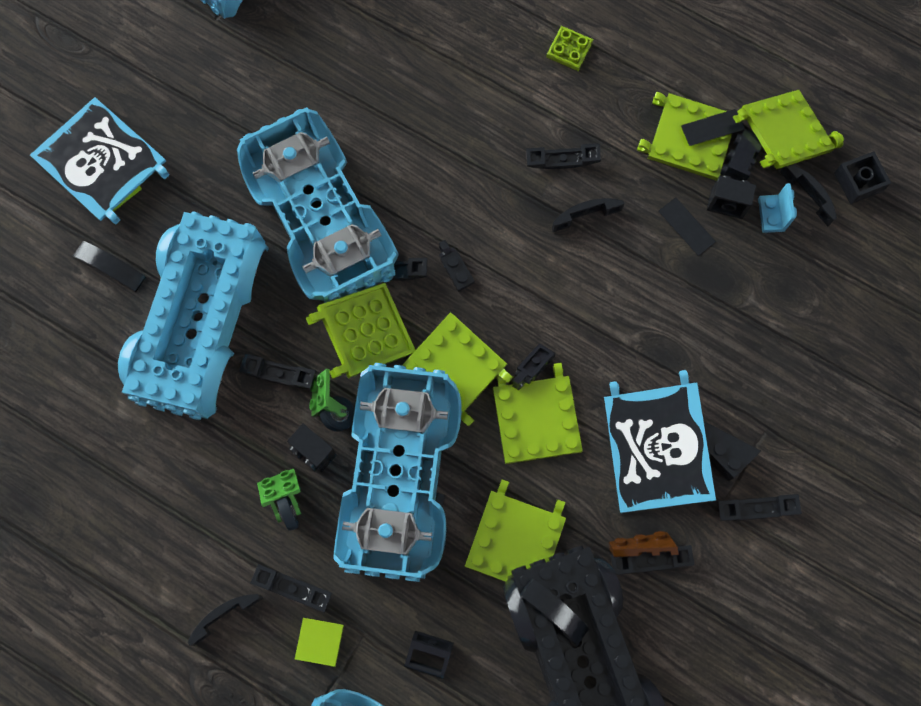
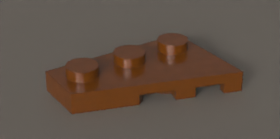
(653, 544)

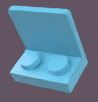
(777, 210)

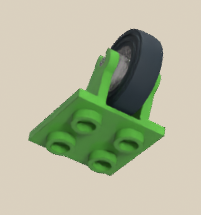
(335, 411)
(278, 489)

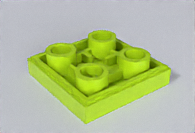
(569, 48)
(319, 642)

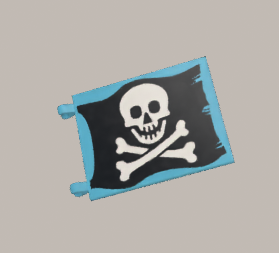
(98, 159)
(659, 447)

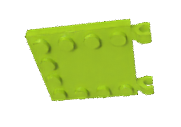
(786, 129)
(671, 144)
(364, 330)
(462, 357)
(537, 418)
(513, 535)

